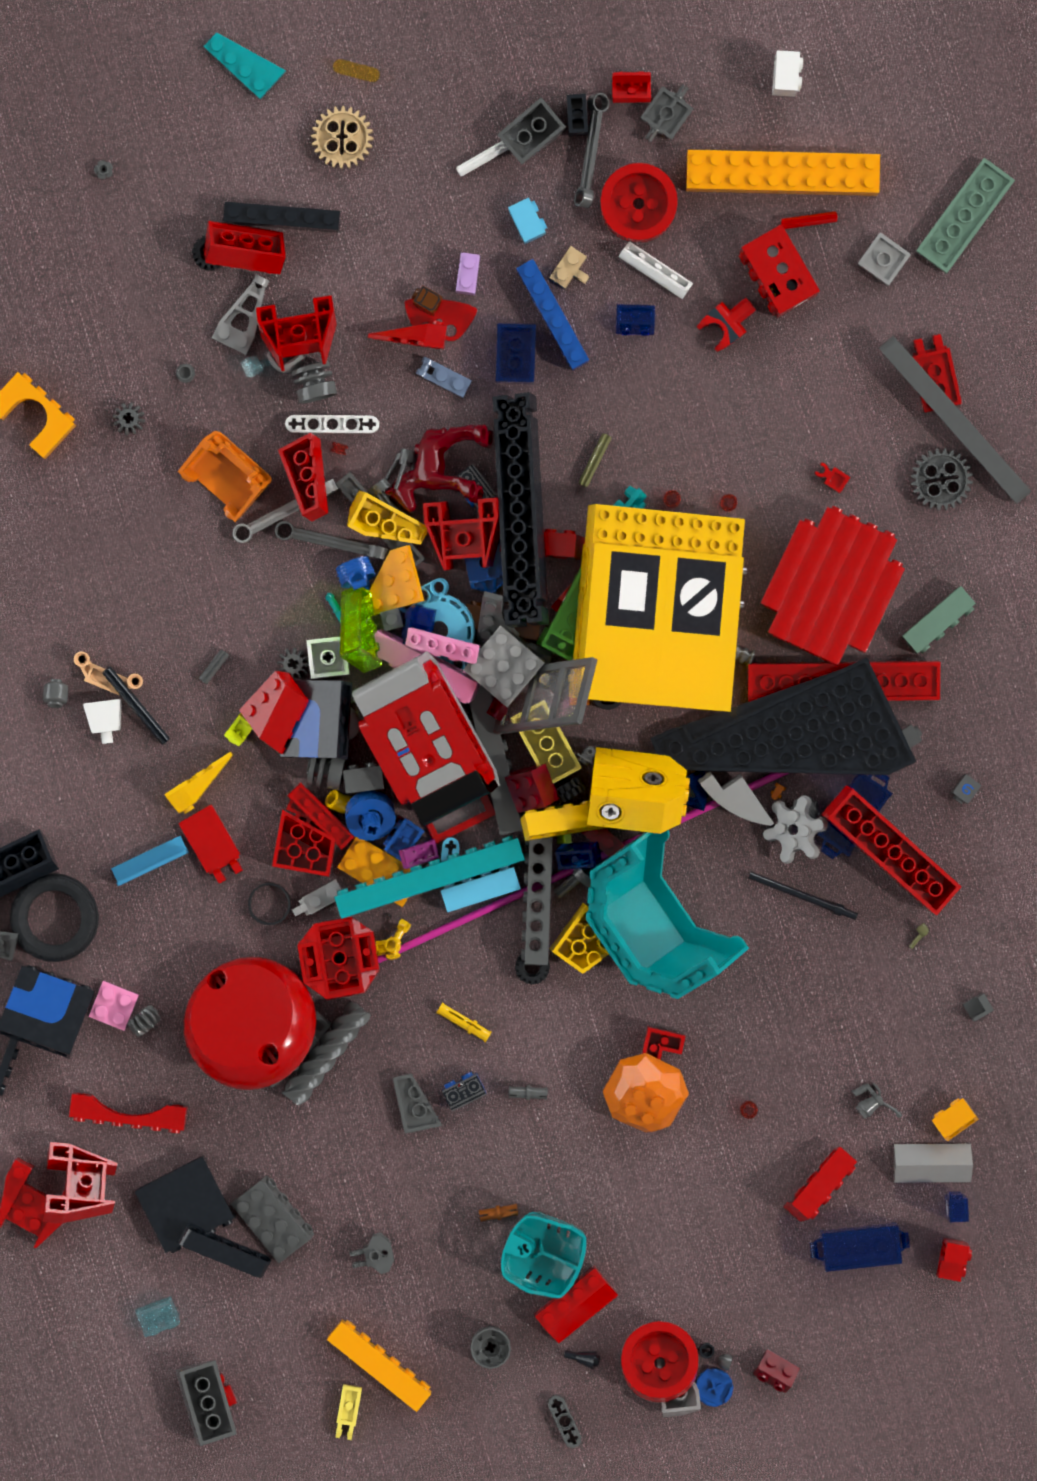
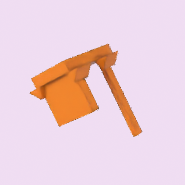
(777, 791)

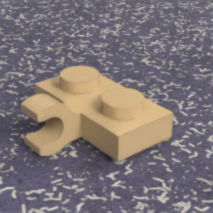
(569, 268)

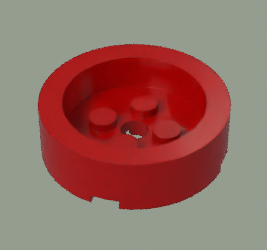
(643, 183)
(655, 1342)

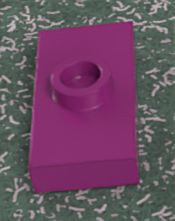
(418, 854)

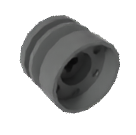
(314, 382)
(327, 769)
(484, 1356)

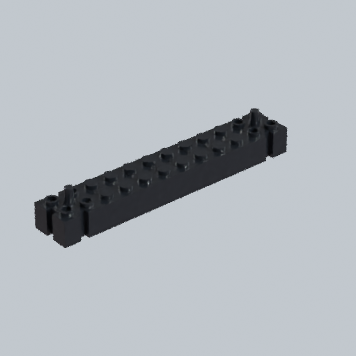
(520, 510)

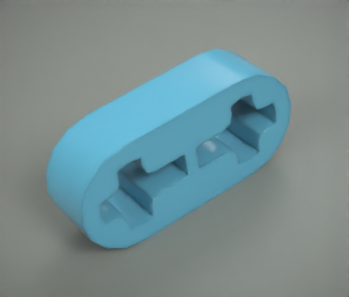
(444, 854)

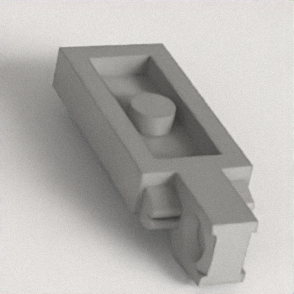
(317, 899)

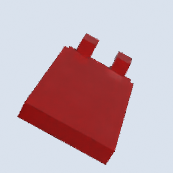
(940, 367)
(211, 842)

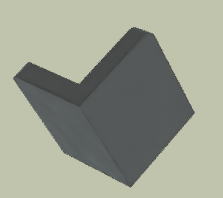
(978, 1007)

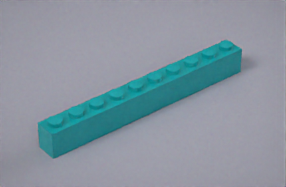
(430, 877)

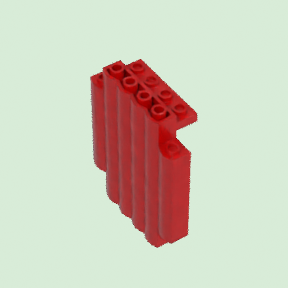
(833, 585)

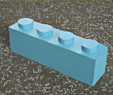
(480, 889)

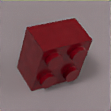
(531, 788)

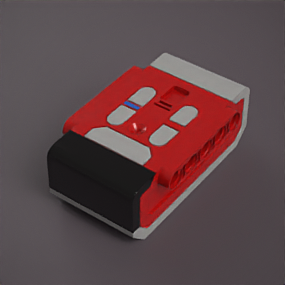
(424, 739)

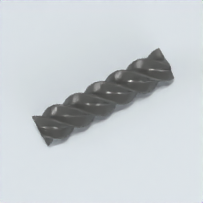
(323, 1057)

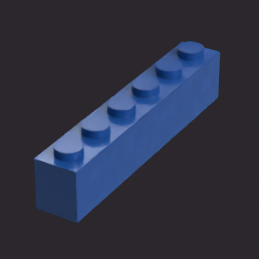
(552, 314)

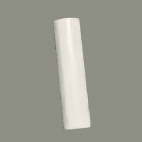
(655, 270)

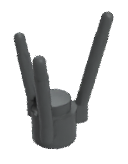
(404, 458)

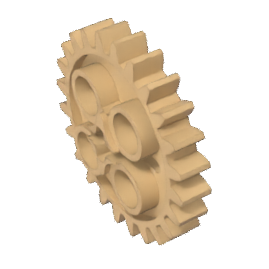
(325, 137)

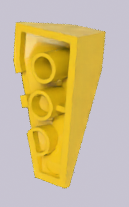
(377, 519)
(190, 791)

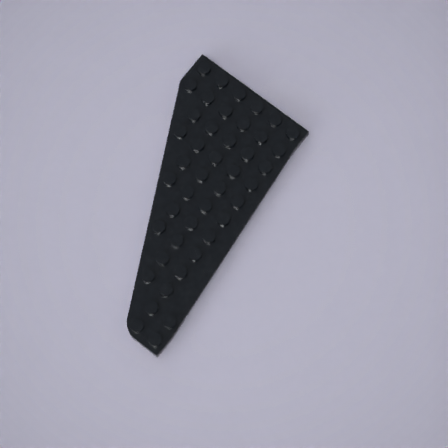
(811, 728)

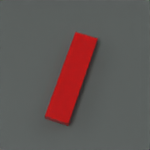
(320, 815)

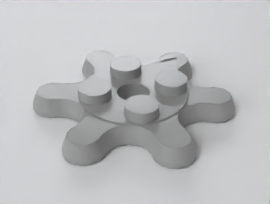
(806, 826)

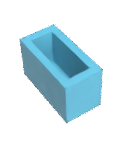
(527, 220)

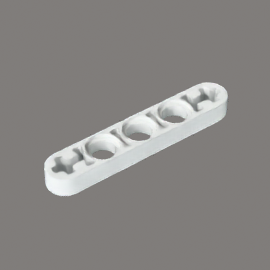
(323, 419)

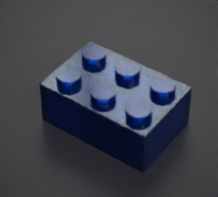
(515, 353)

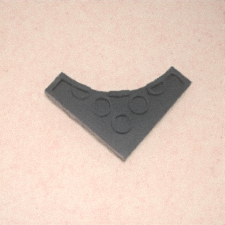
(493, 616)

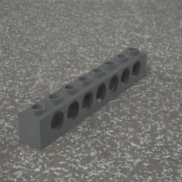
(539, 957)

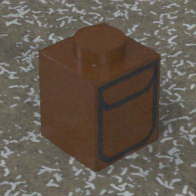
(427, 300)

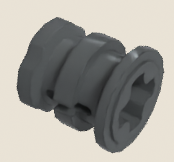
(744, 655)

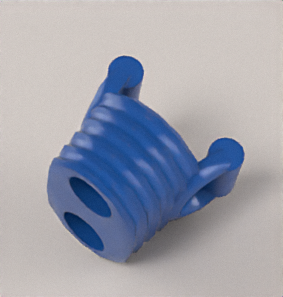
(353, 570)

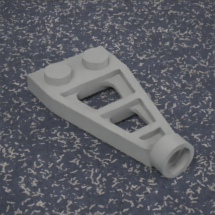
(233, 337)

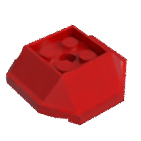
(318, 955)

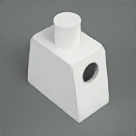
(104, 718)

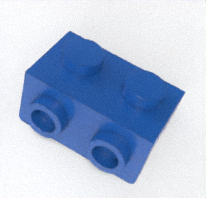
(405, 836)

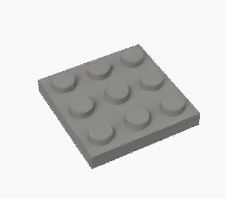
(504, 666)

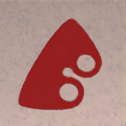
(449, 312)

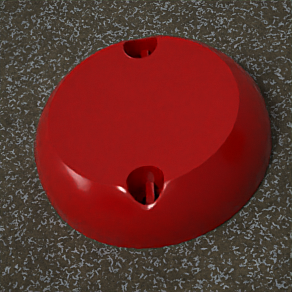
(249, 1021)

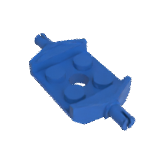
(488, 578)

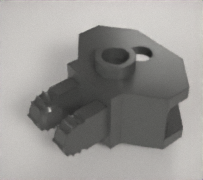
(373, 1254)

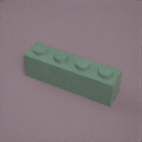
(938, 620)

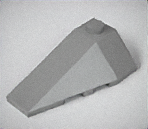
(682, 1405)

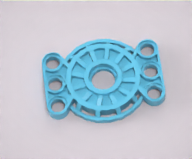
(449, 613)

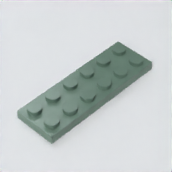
(965, 215)

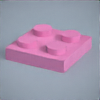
(113, 1005)

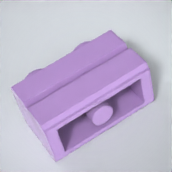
(467, 274)

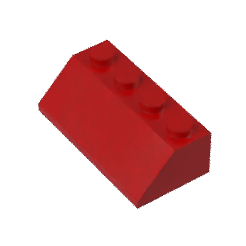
(244, 247)
(579, 1304)

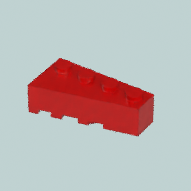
(306, 475)
(562, 544)
(821, 1185)

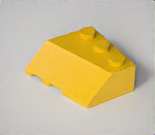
(579, 943)

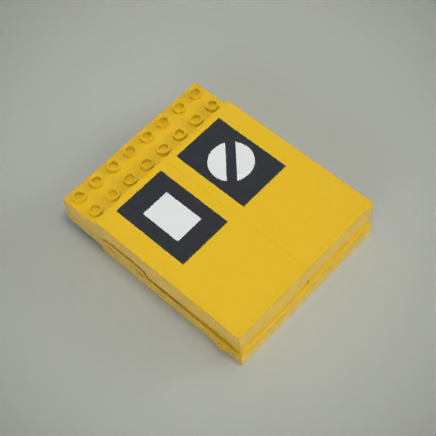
(660, 606)

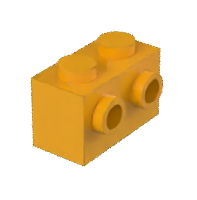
(954, 1119)

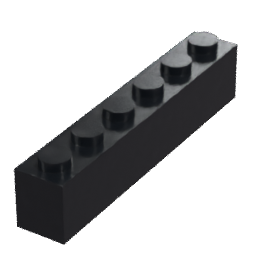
(282, 217)

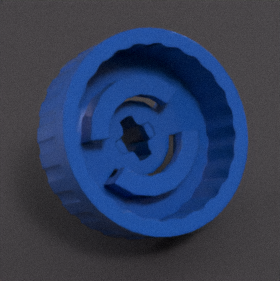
(368, 825)

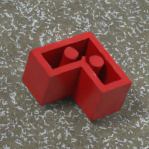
(662, 1040)
(952, 1259)

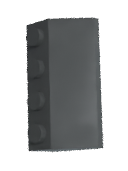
(206, 1402)

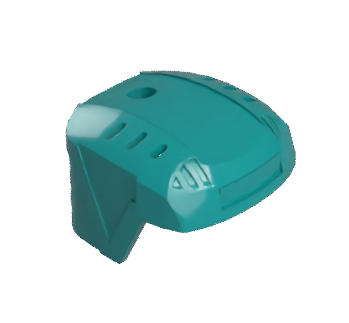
(552, 1255)

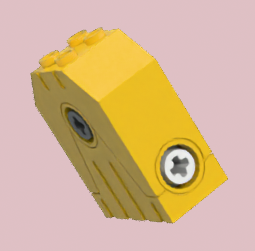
(637, 791)

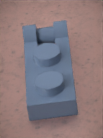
(444, 377)

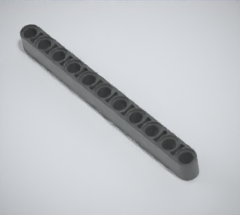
(955, 419)

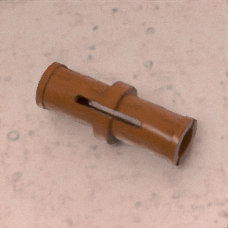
(498, 1212)

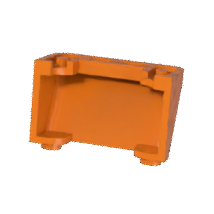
(226, 473)

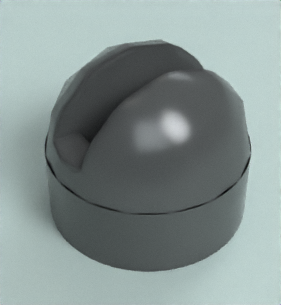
(724, 1361)

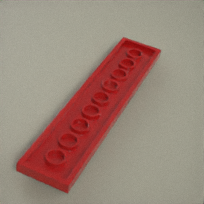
(897, 678)

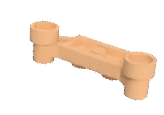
(94, 675)

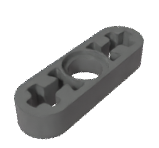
(563, 1405)

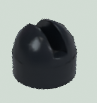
(706, 1354)

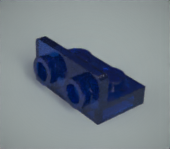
(635, 320)
(419, 618)

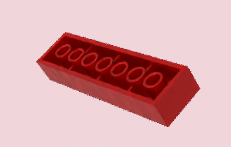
(891, 850)

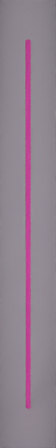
(555, 877)

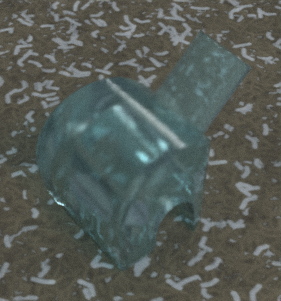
(253, 366)

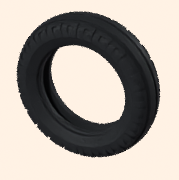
(87, 928)

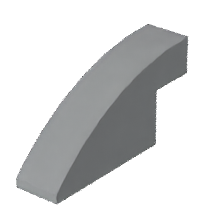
(736, 798)

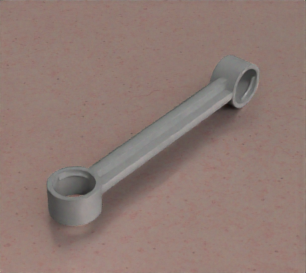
(277, 514)

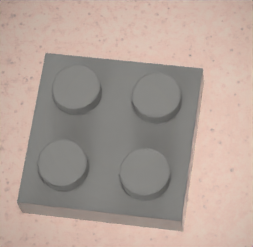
(884, 259)

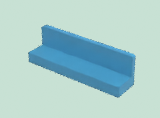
(149, 860)

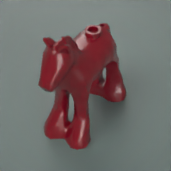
(431, 465)

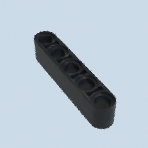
(224, 1251)

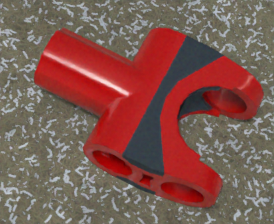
(728, 321)

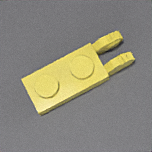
(348, 1409)

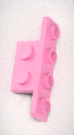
(442, 646)

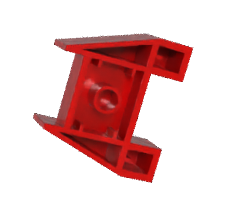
(298, 333)
(466, 536)
(83, 1184)
(24, 1203)

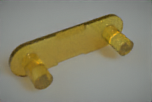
(356, 70)

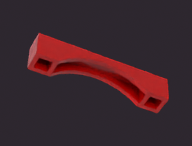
(89, 1107)

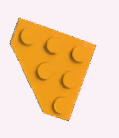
(396, 582)

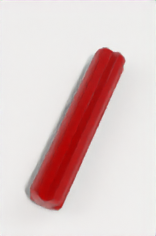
(809, 220)

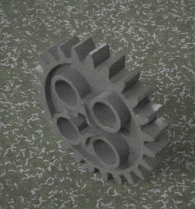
(944, 496)

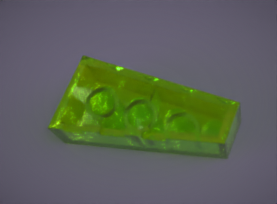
(358, 630)

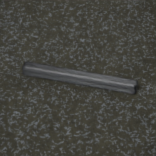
(136, 705)

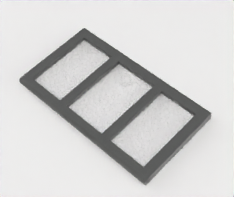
(551, 698)

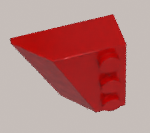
(275, 709)
(303, 847)

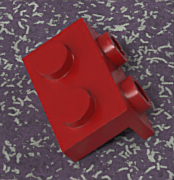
(631, 87)

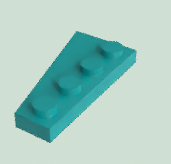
(251, 69)

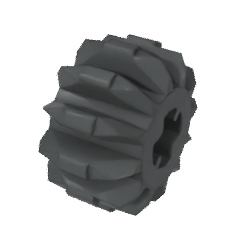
(124, 424)
(295, 657)
(144, 1020)

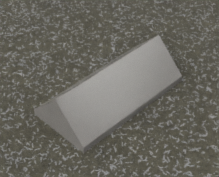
(932, 1163)

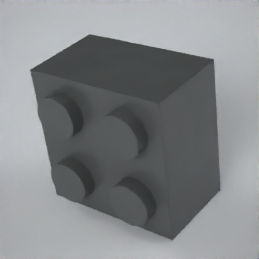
(363, 779)

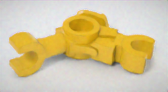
(393, 944)

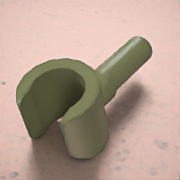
(923, 931)

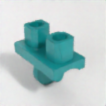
(635, 496)

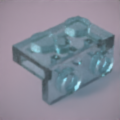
(158, 1316)

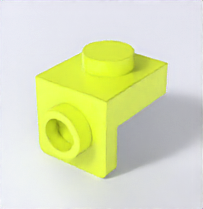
(238, 731)

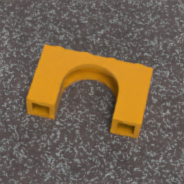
(57, 424)

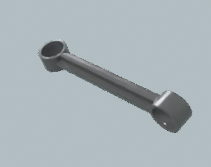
(584, 195)
(333, 542)

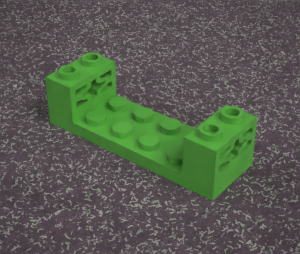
(561, 633)

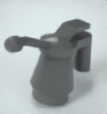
(869, 1105)

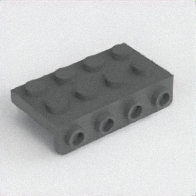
(273, 1219)

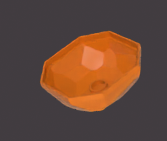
(645, 1092)

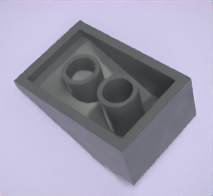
(532, 131)

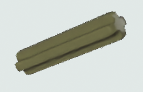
(595, 460)

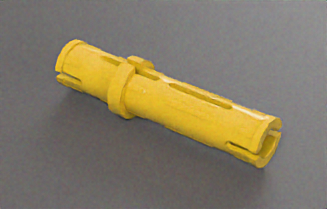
(464, 1022)

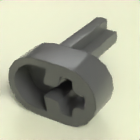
(378, 492)
(580, 875)

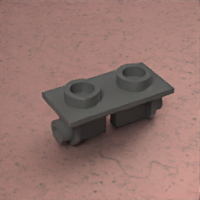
(587, 755)

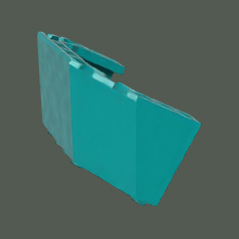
(648, 926)

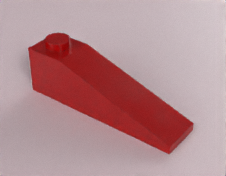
(422, 335)

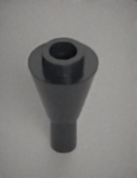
(588, 1358)

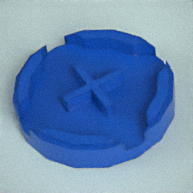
(714, 1387)

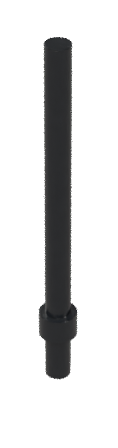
(837, 909)

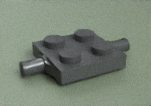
(666, 113)

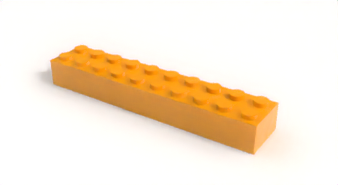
(782, 172)

